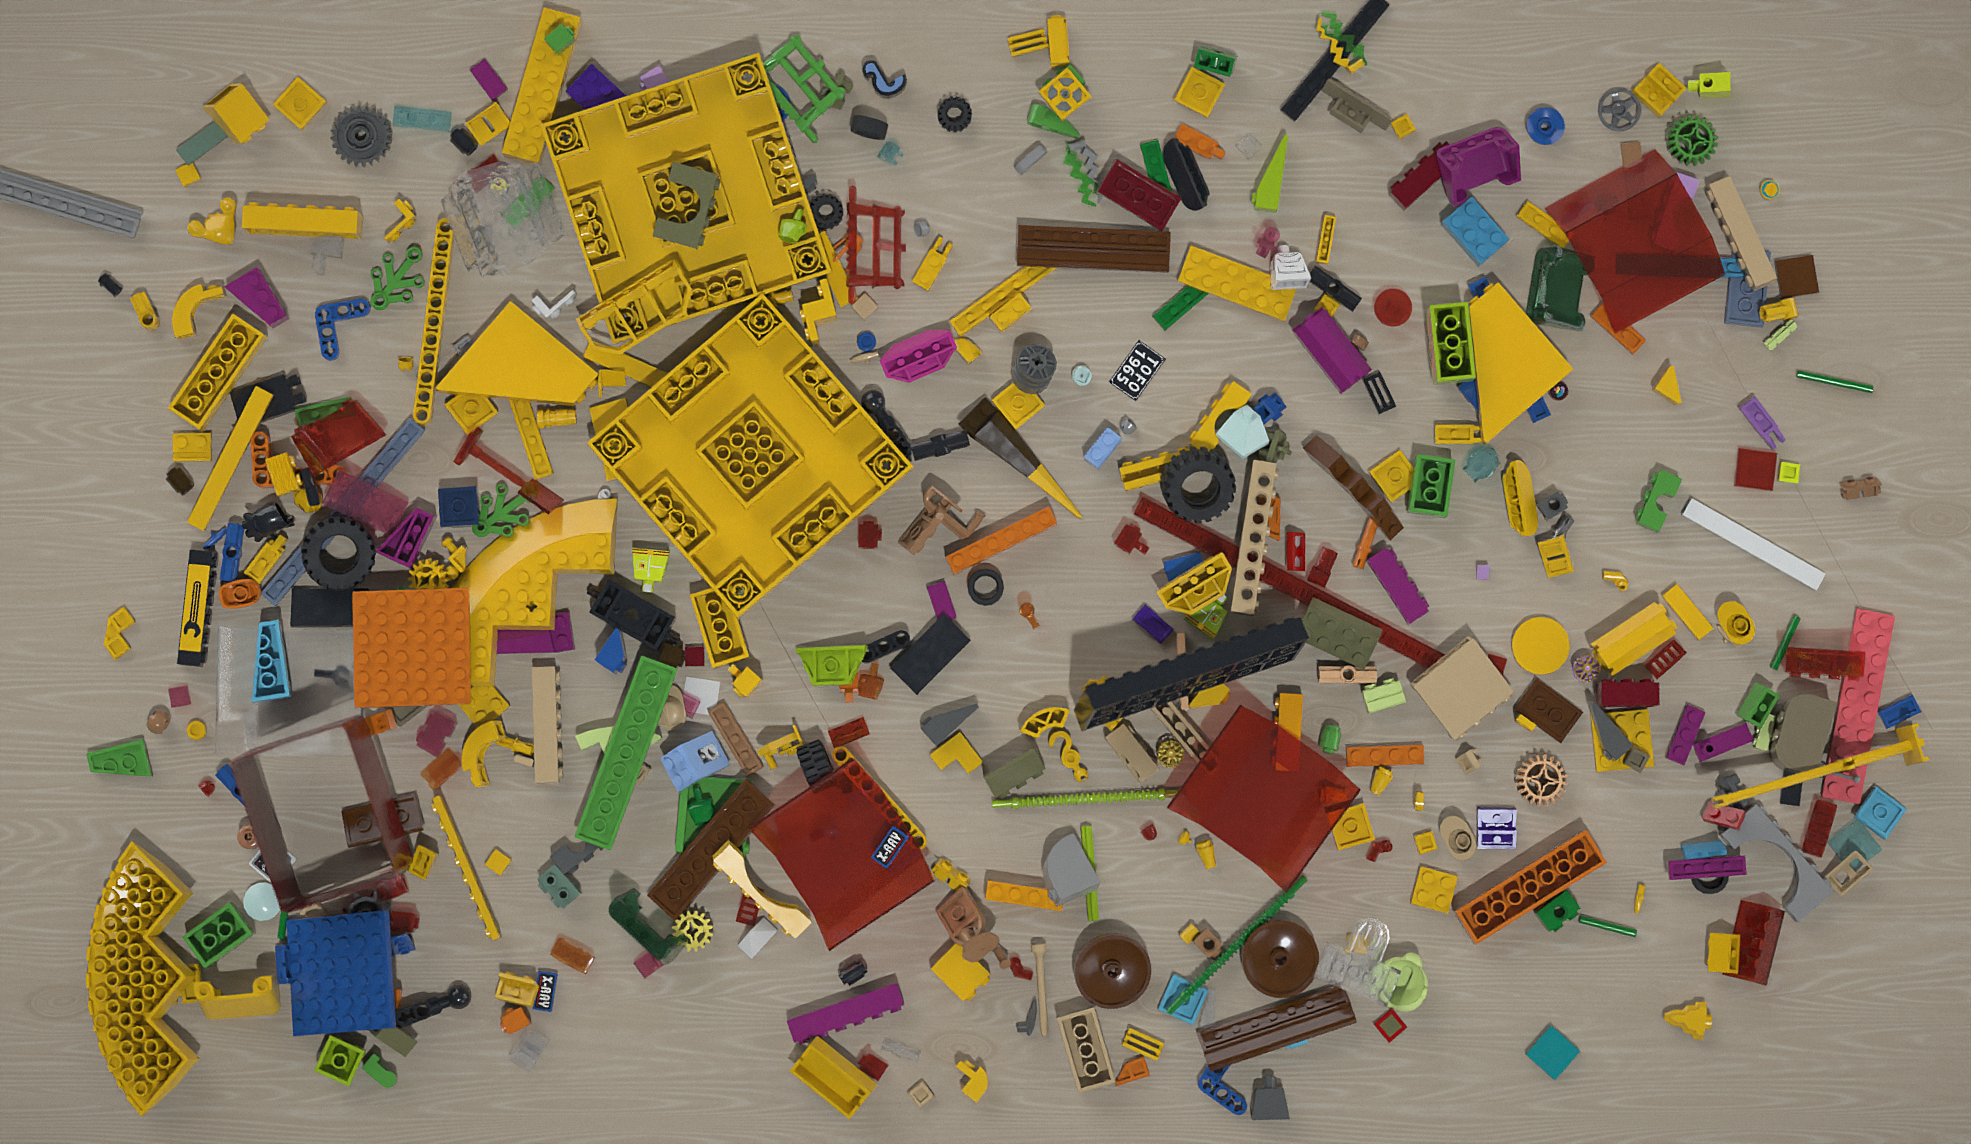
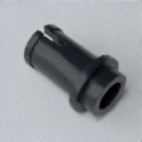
(109, 284)

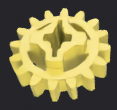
(690, 920)

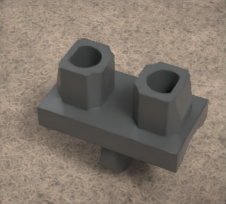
(1728, 785)

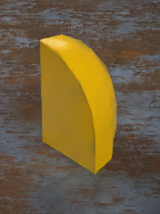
(967, 350)

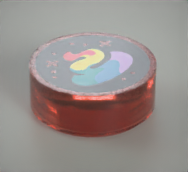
(1559, 391)

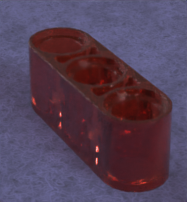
(1819, 828)

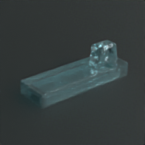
(422, 118)

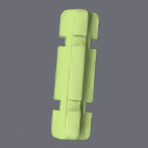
(1780, 334)

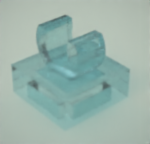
(888, 153)

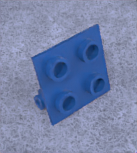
(401, 944)

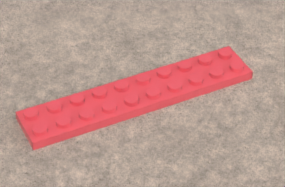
(1859, 703)

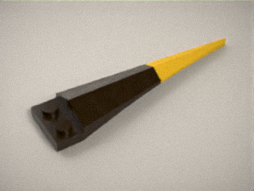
(996, 434)

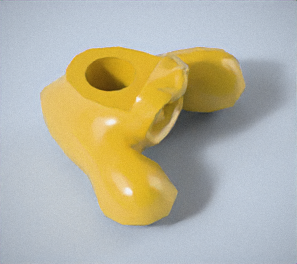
(218, 226)

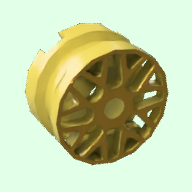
(1170, 754)

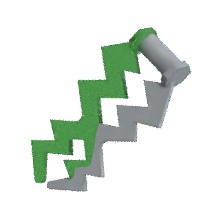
(1086, 179)

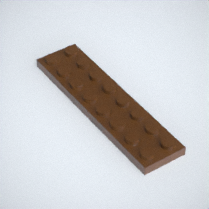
(695, 865)

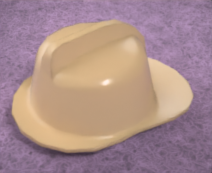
(674, 711)
(1458, 837)

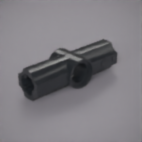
(1344, 296)
(940, 445)

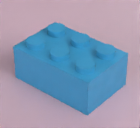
(1475, 231)

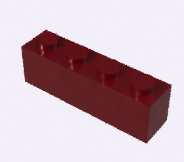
(1417, 180)

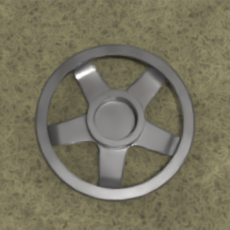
(1619, 110)

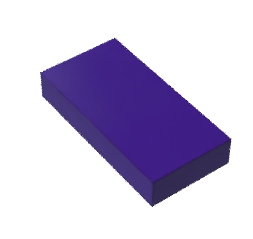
(1153, 624)

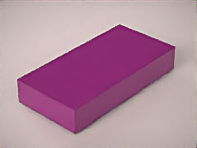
(488, 79)
(941, 600)

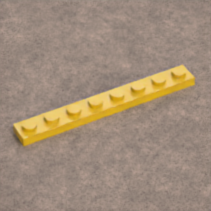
(462, 861)

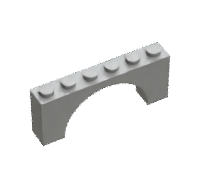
(1809, 886)

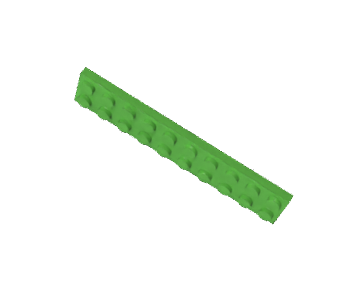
(626, 753)

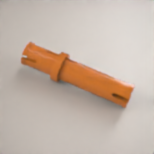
(1365, 545)

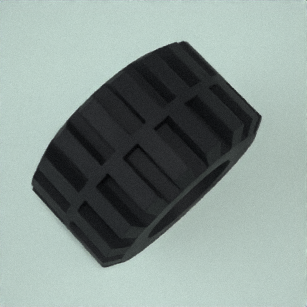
(814, 761)

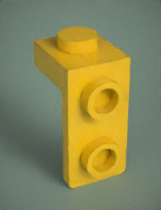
(407, 223)

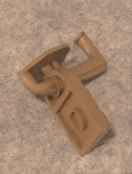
(931, 517)
(962, 916)

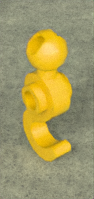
(1070, 757)

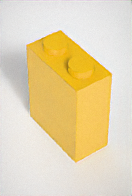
(960, 974)

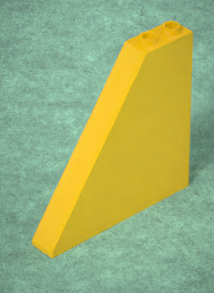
(1510, 360)
(520, 363)

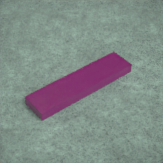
(1706, 867)

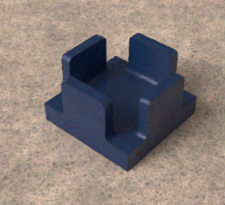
(458, 507)

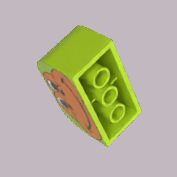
(1450, 343)

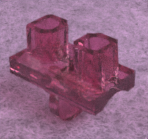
(1268, 241)

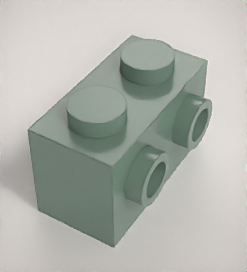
(558, 886)

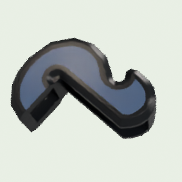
(880, 84)

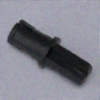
(310, 487)

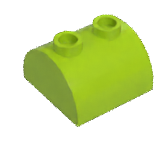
(340, 1060)

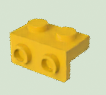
(516, 989)

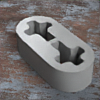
(1030, 159)

